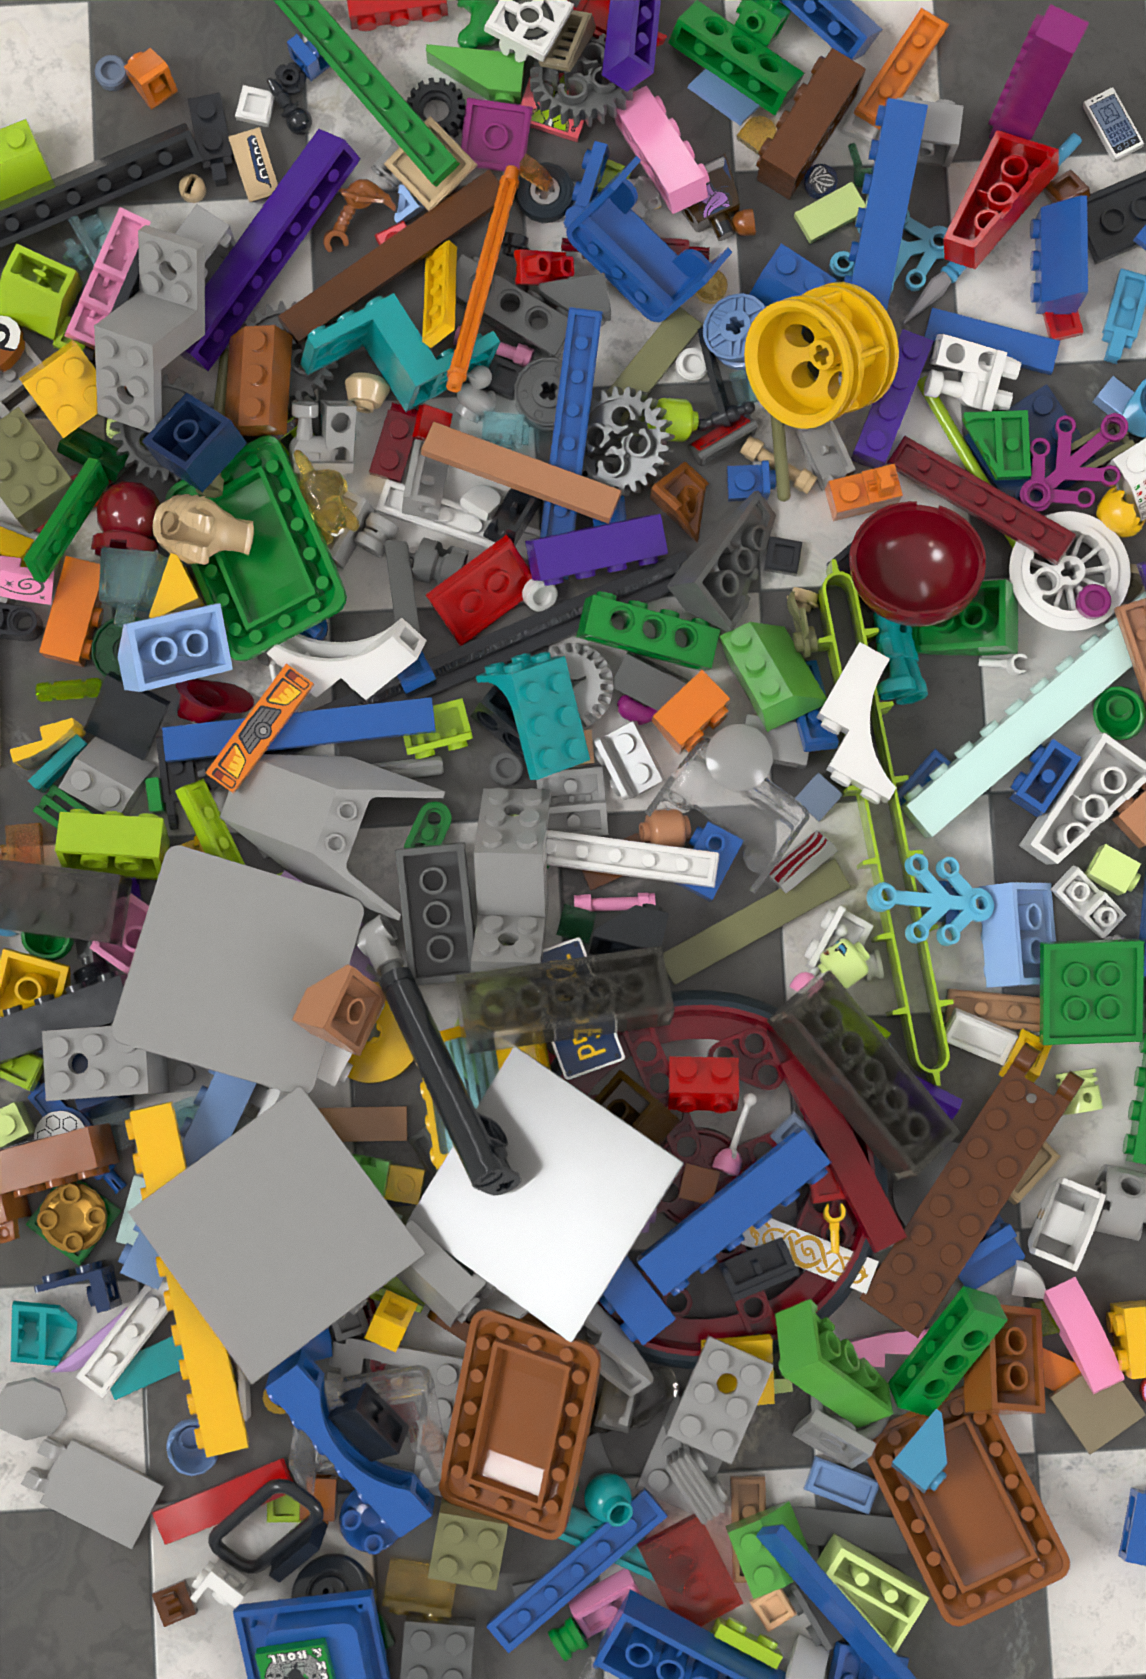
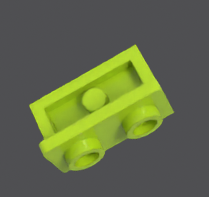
(451, 730)
(759, 1647)

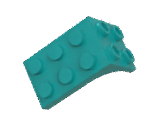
(543, 711)

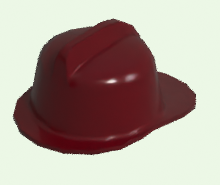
(210, 700)

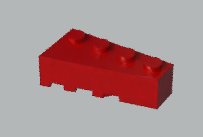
(998, 195)

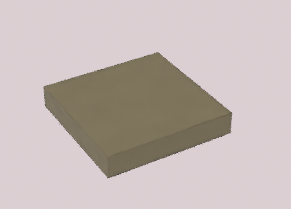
(1098, 1416)

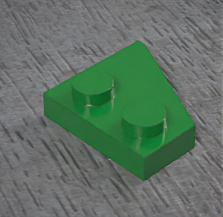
(1002, 441)

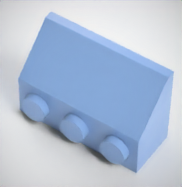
(173, 648)
(1014, 932)

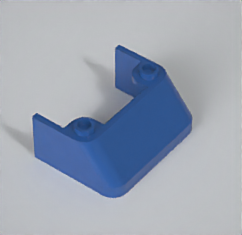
(634, 255)

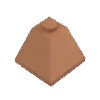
(341, 1009)

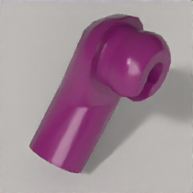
(634, 711)

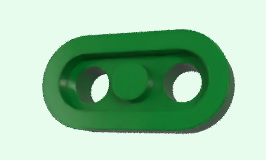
(426, 833)

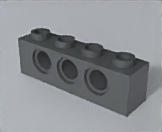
(516, 324)

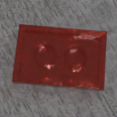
(690, 1571)

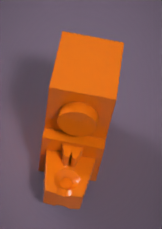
(863, 492)

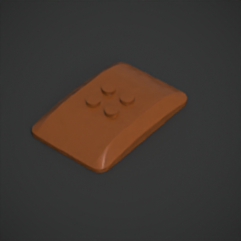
(520, 1423)
(984, 1528)

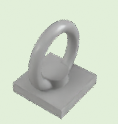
(838, 1436)

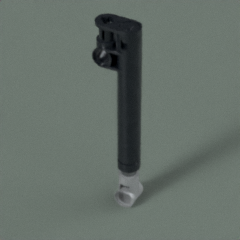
(475, 1136)

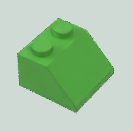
(757, 1563)

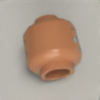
(666, 828)

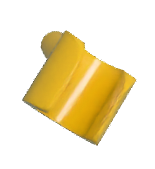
(834, 1227)

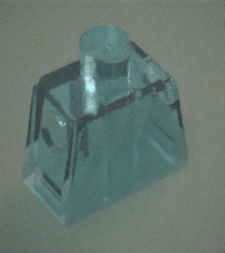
(129, 581)

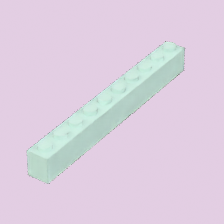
(1020, 732)

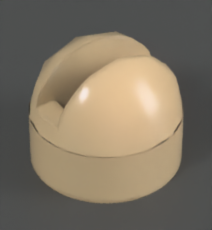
(198, 189)

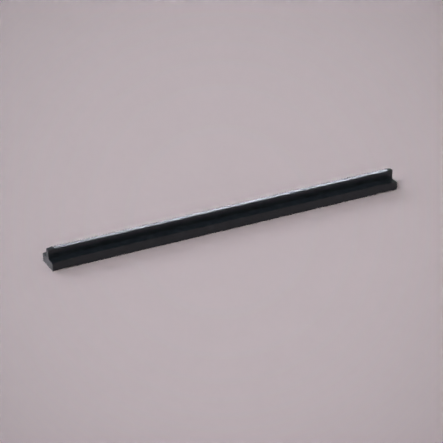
(499, 646)

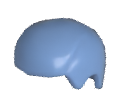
(183, 1449)

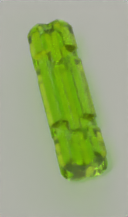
(68, 689)

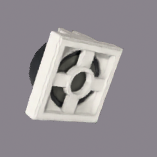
(528, 26)

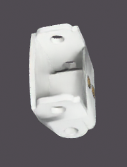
(1065, 1223)

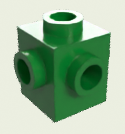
(762, 19)

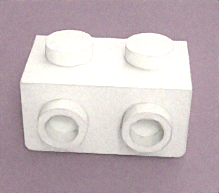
(856, 931)

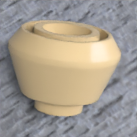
(366, 391)

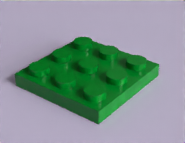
(1091, 991)

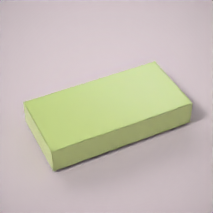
(829, 212)

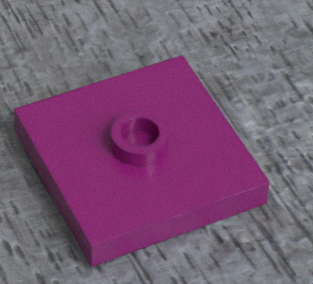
(496, 133)

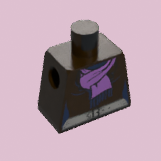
(721, 201)

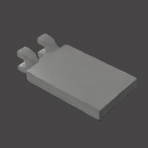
(95, 1490)

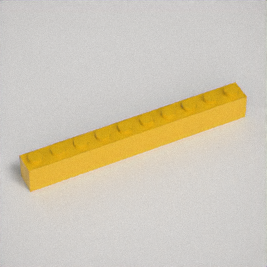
(205, 1357)

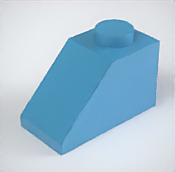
(924, 1455)

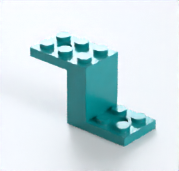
(395, 349)

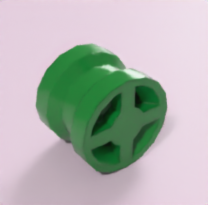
(568, 1639)

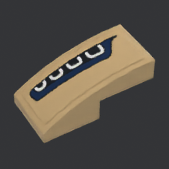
(253, 164)

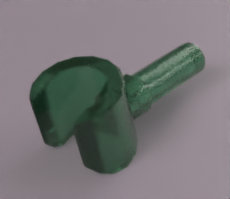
(859, 171)

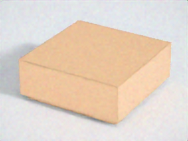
(773, 1609)

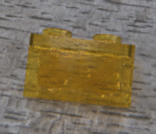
(411, 1590)

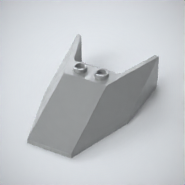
(309, 815)

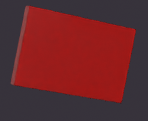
(481, 590)

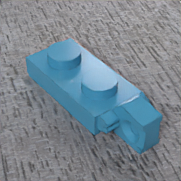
(1124, 313)

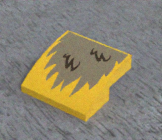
(54, 738)

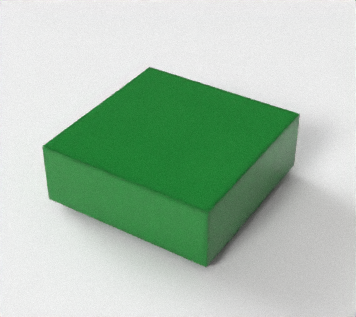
(155, 796)

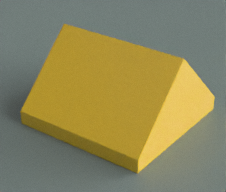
(175, 590)
(28, 978)

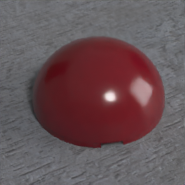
(917, 563)

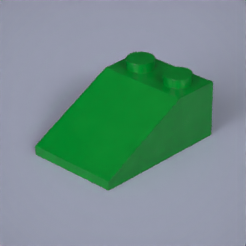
(981, 629)

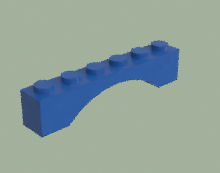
(391, 1492)

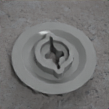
(594, 692)

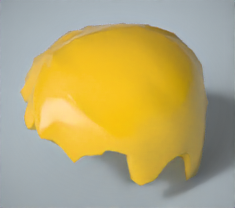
(1118, 514)

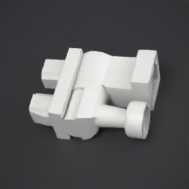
(981, 373)

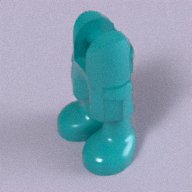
(905, 679)

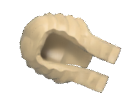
(199, 528)

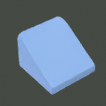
(1113, 397)

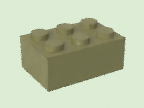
(29, 472)

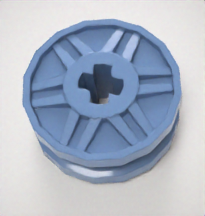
(728, 327)

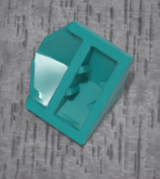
(41, 1333)

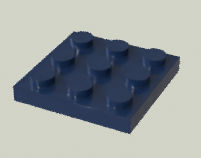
(1042, 416)

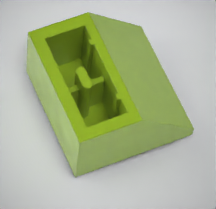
(37, 291)

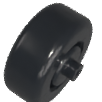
(332, 1575)

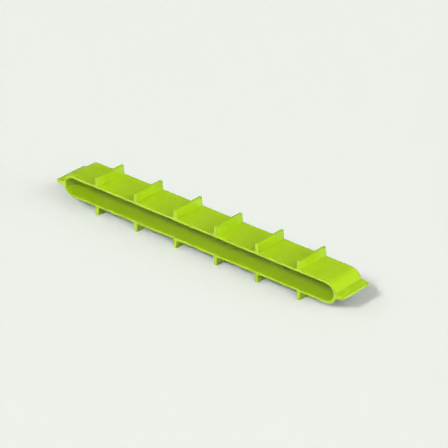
(829, 644)

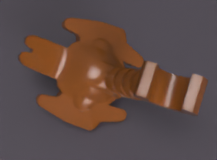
(357, 196)

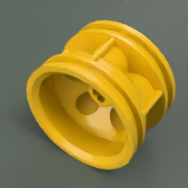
(850, 337)

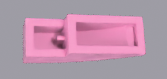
(1083, 1335)

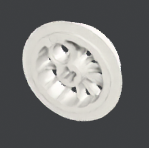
(1103, 543)

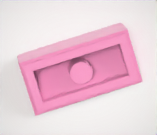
(599, 1603)

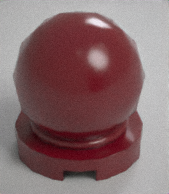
(126, 518)

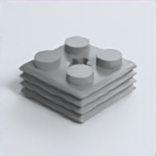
(701, 1492)

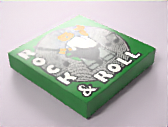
(295, 1660)

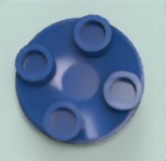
(363, 1527)

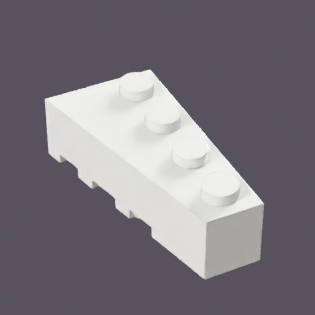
(1089, 796)

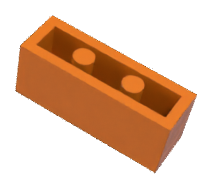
(74, 613)

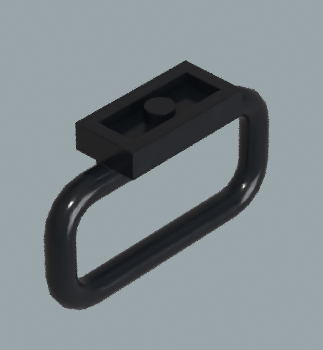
(286, 1553)

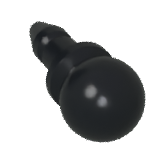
(297, 119)

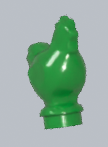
(473, 34)

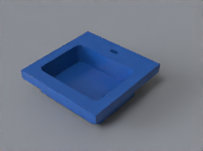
(344, 1618)

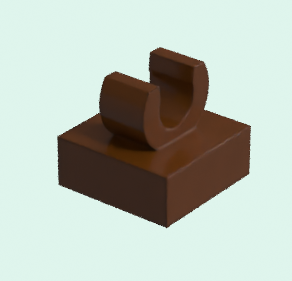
(174, 1603)

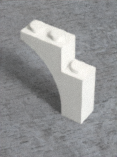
(362, 663)
(849, 712)

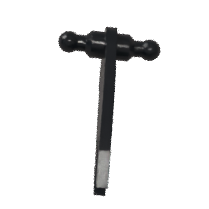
(726, 413)

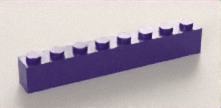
(271, 241)

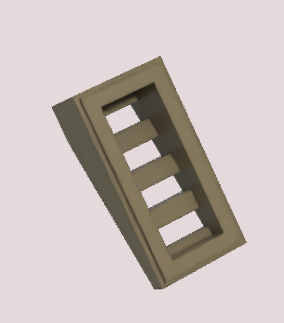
(585, 27)

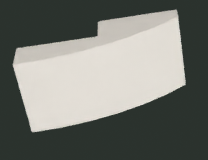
(1088, 902)

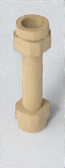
(754, 450)

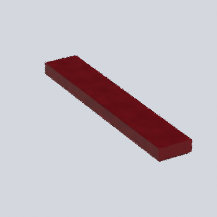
(982, 500)
(846, 1158)

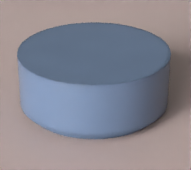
(111, 73)

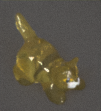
(323, 494)

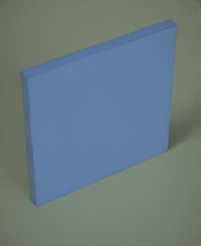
(723, 97)

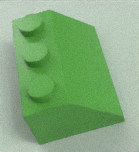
(771, 673)

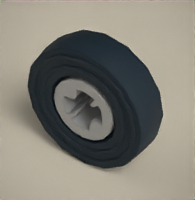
(555, 205)

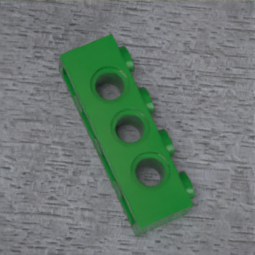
(735, 57)
(597, 627)
(947, 1351)

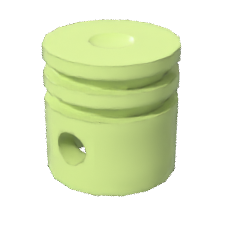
(1088, 1096)

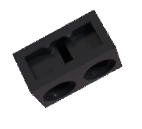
(498, 718)

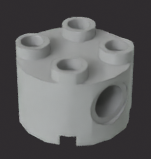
(1124, 1202)

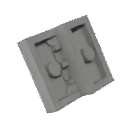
(577, 800)

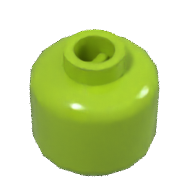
(682, 416)

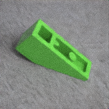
(482, 71)

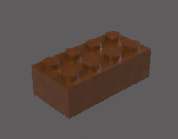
(810, 122)

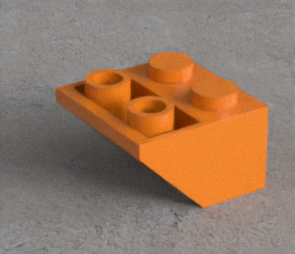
(691, 712)

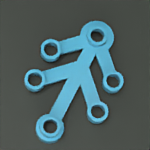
(907, 249)
(937, 900)

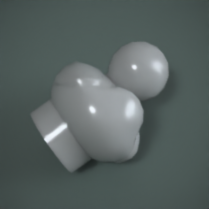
(473, 398)

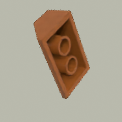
(259, 380)
(1010, 1369)

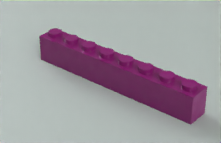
(1037, 72)

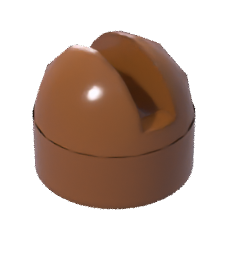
(744, 222)

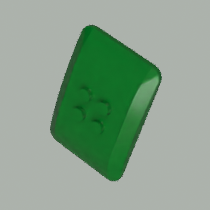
(289, 572)

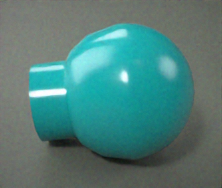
(609, 1499)

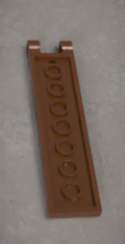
(968, 1196)

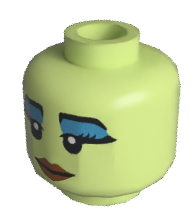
(845, 961)

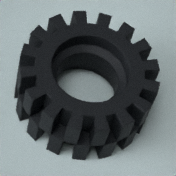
(442, 92)

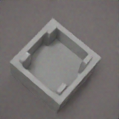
(210, 231)

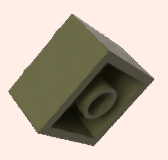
(467, 1547)

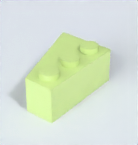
(877, 1590)

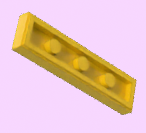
(439, 294)

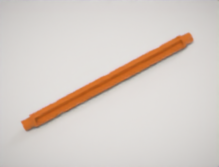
(480, 288)

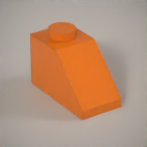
(150, 77)

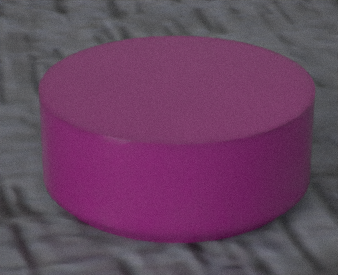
(1093, 601)

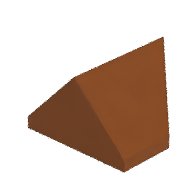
(682, 498)

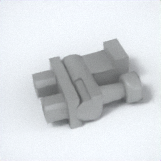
(336, 445)

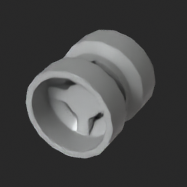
(375, 534)

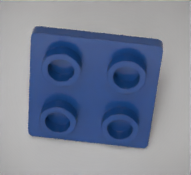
(992, 1256)

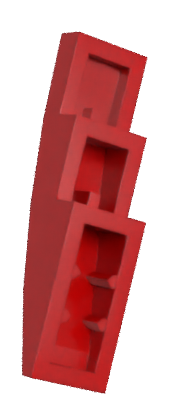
(216, 1502)

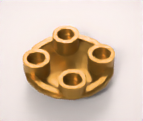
(72, 1217)

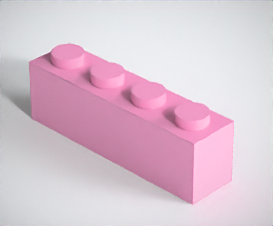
(662, 152)

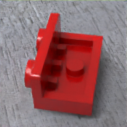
(703, 1084)

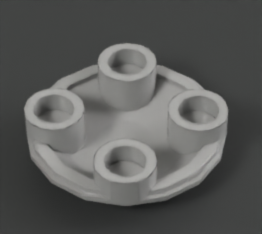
(739, 757)

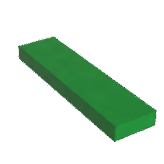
(66, 520)

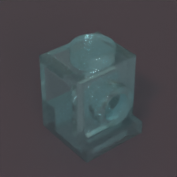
(505, 430)

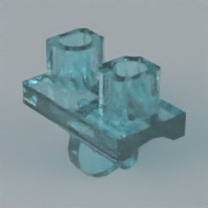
(87, 231)

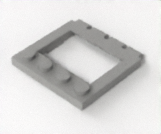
(444, 1370)

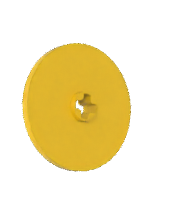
(382, 1056)

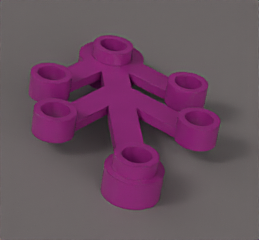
(1069, 467)

